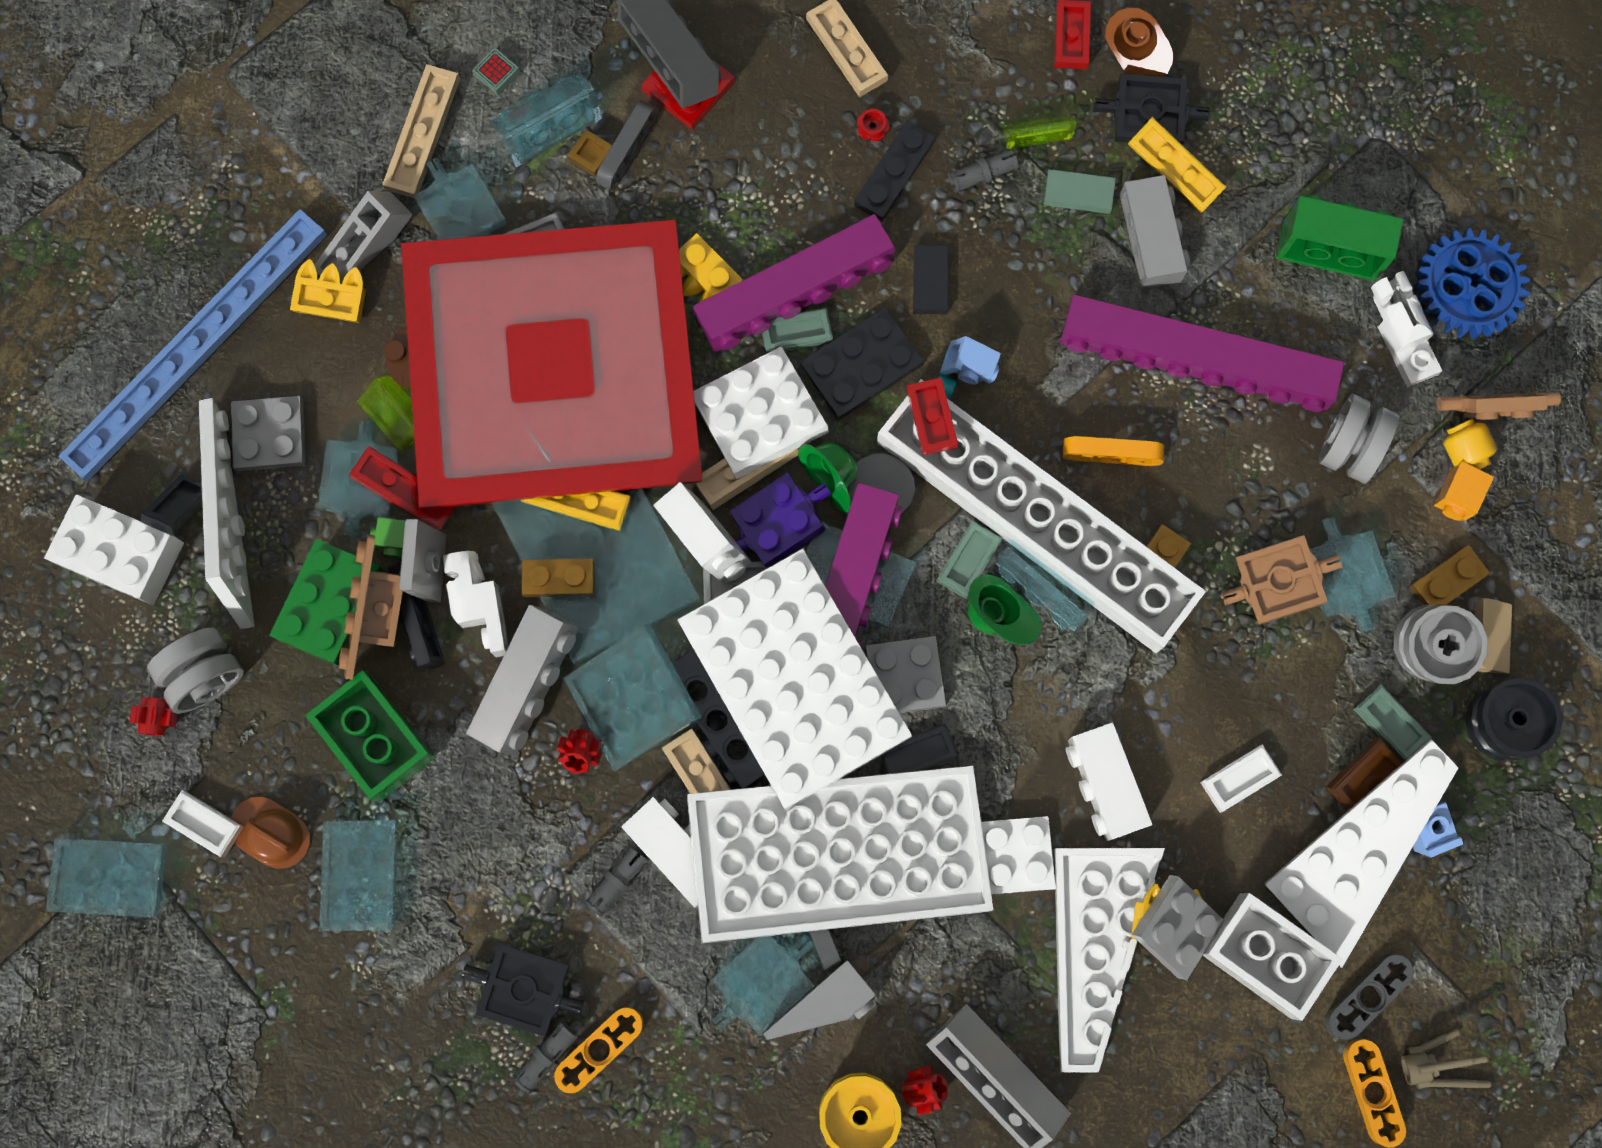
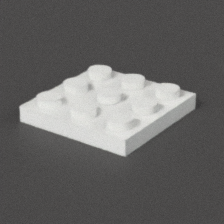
(759, 412)

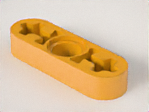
(1113, 451)
(572, 1060)
(1374, 1122)

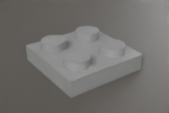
(268, 433)
(909, 673)
(1178, 927)

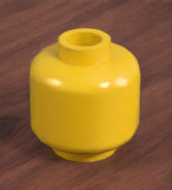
(1470, 443)

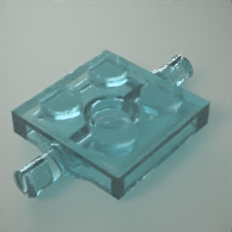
(459, 204)
(344, 494)
(1360, 581)
(762, 983)

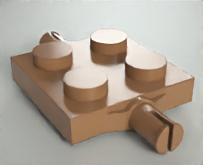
(1495, 405)
(1281, 580)

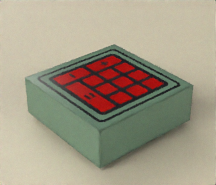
(496, 71)

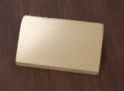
(1496, 620)

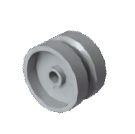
(1358, 438)
(1461, 647)
(195, 670)

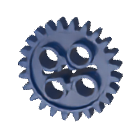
(1460, 309)

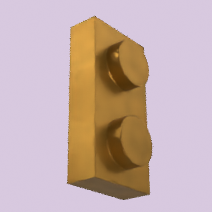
(557, 577)
(1450, 578)

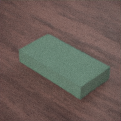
(1079, 191)
(799, 332)
(969, 559)
(1392, 723)

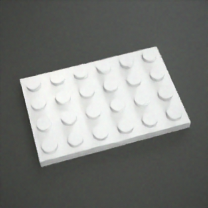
(794, 679)

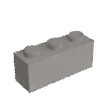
(1154, 232)

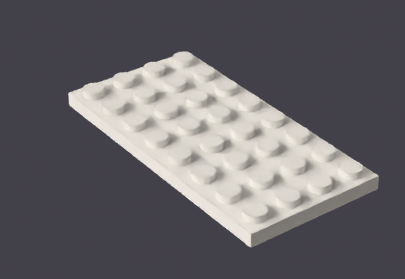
(839, 857)

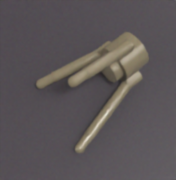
(1421, 1068)

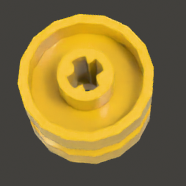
(856, 1093)

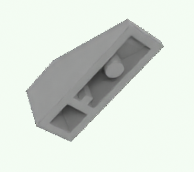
(365, 233)
(830, 1002)

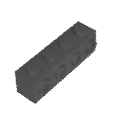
(670, 49)

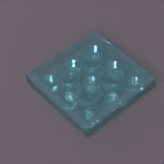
(632, 697)

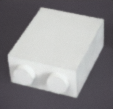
(702, 534)

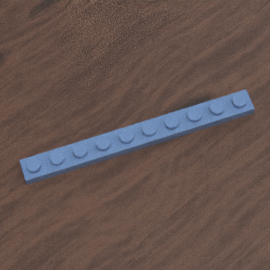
(192, 345)

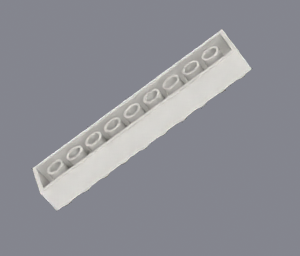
(1050, 526)

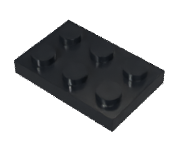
(861, 363)

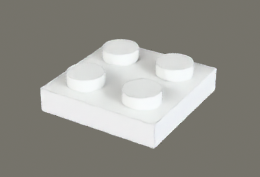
(1019, 855)

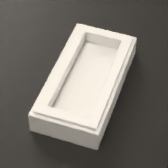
(1241, 778)
(203, 824)

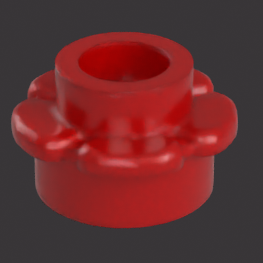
(869, 117)

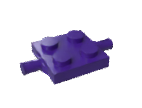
(779, 519)

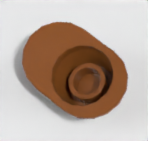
(1139, 42)
(271, 833)

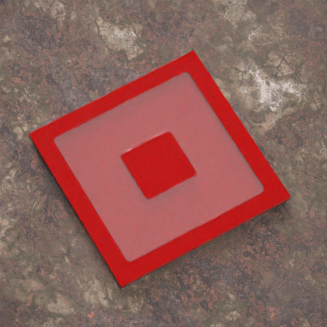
(549, 364)

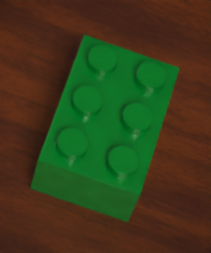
(1339, 237)
(319, 603)
(370, 736)

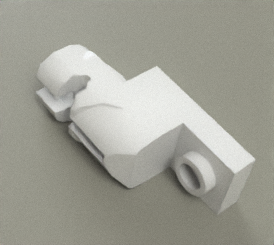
(1405, 329)
(476, 602)

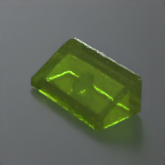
(1039, 132)
(390, 410)

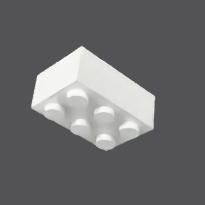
(114, 550)
(1272, 956)

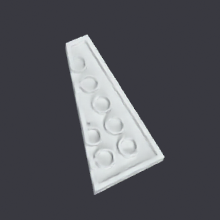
(221, 523)
(1351, 865)
(1094, 942)

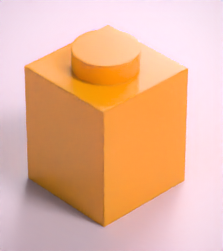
(1463, 492)

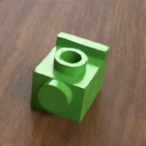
(389, 537)

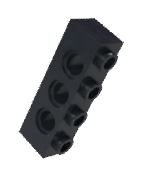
(738, 772)

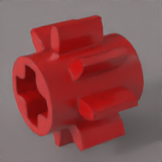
(152, 717)
(579, 751)
(924, 1090)

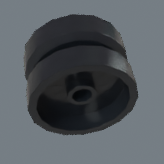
(1514, 720)

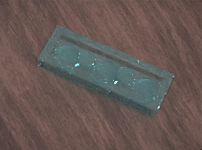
(1039, 590)

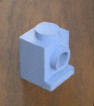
(971, 361)
(1442, 837)

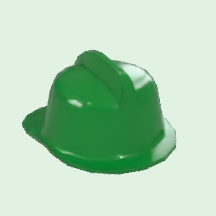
(832, 466)
(1002, 612)

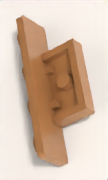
(375, 608)

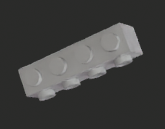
(523, 680)
(998, 1079)

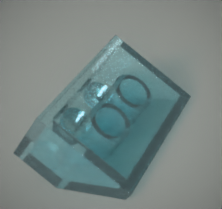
(547, 118)

